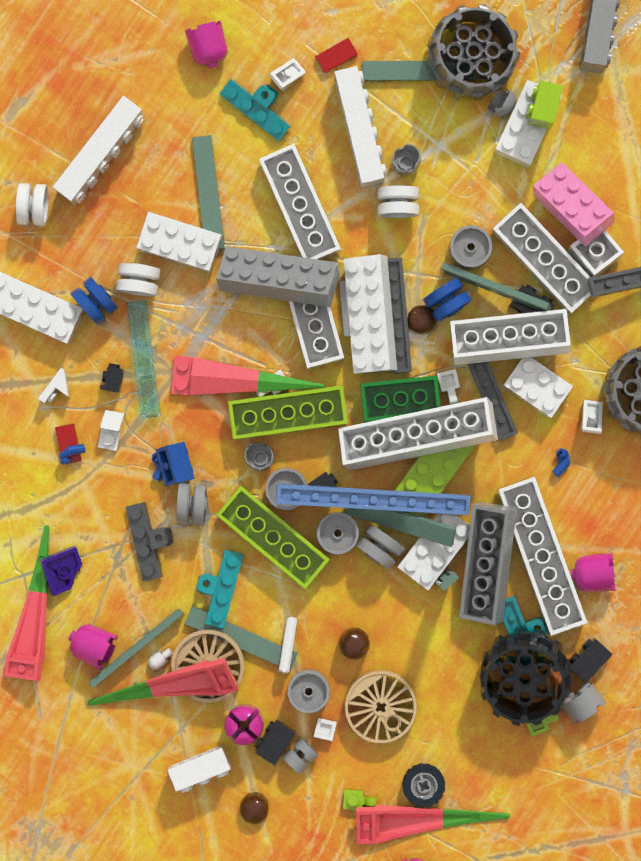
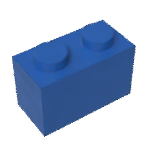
(175, 464)

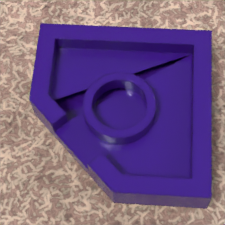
(61, 569)

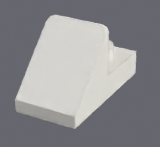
(287, 74)
(58, 382)
(591, 417)
(110, 430)

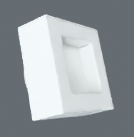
(325, 729)

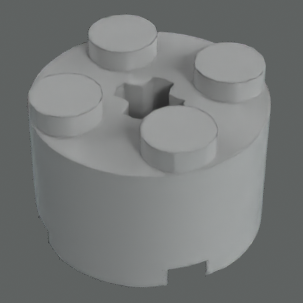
(583, 703)

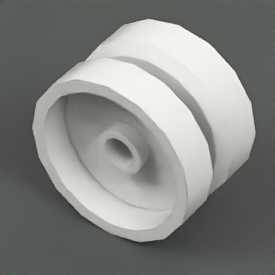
(398, 201)
(32, 204)
(138, 277)

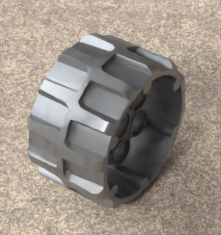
(491, 22)
(612, 385)

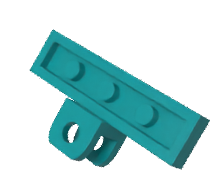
(257, 107)
(221, 588)
(513, 619)

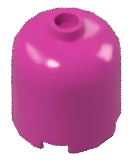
(207, 44)
(594, 573)
(92, 645)

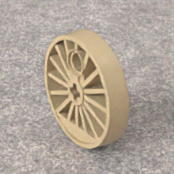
(190, 641)
(363, 683)

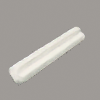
(344, 304)
(287, 647)

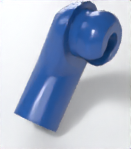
(69, 451)
(563, 462)
(158, 473)

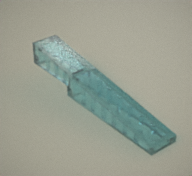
(143, 360)

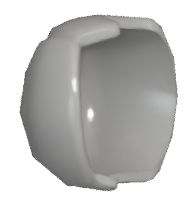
(502, 103)
(406, 159)
(258, 456)

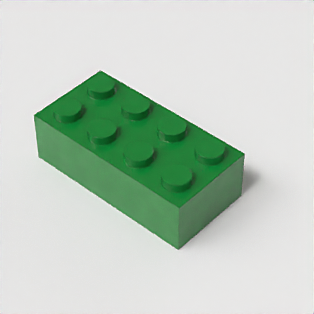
(398, 397)

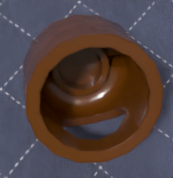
(354, 643)

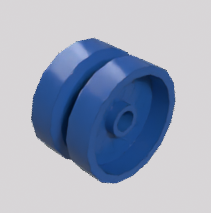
(94, 300)
(448, 301)

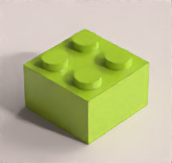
(545, 104)

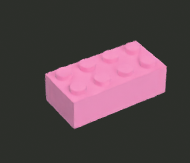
(573, 204)

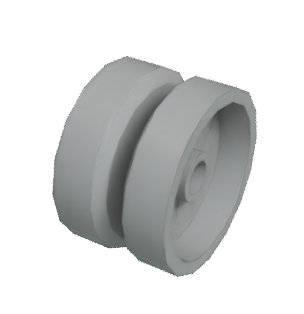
(470, 236)
(283, 476)
(193, 505)
(346, 525)
(380, 547)
(308, 679)

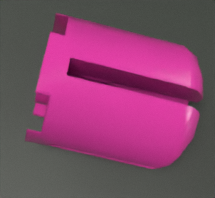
(244, 735)

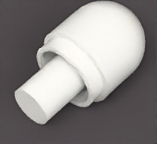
(159, 659)

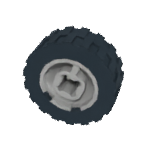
(423, 785)

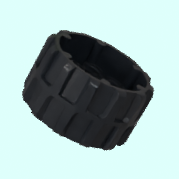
(524, 710)

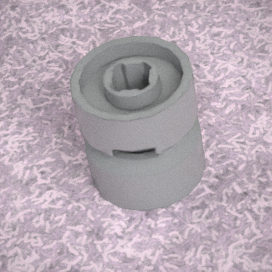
(296, 761)

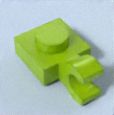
(535, 730)
(355, 799)

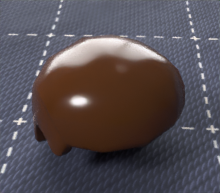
(421, 319)
(254, 808)

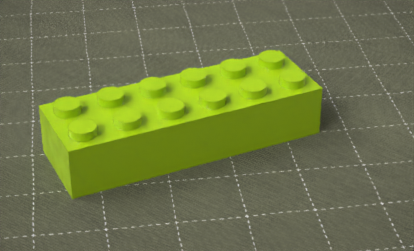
(288, 412)
(433, 472)
(273, 537)

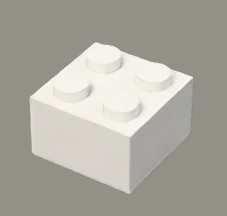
(597, 255)

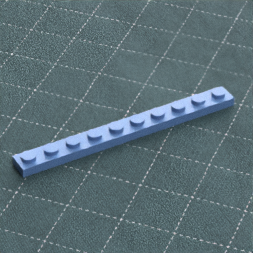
(372, 499)

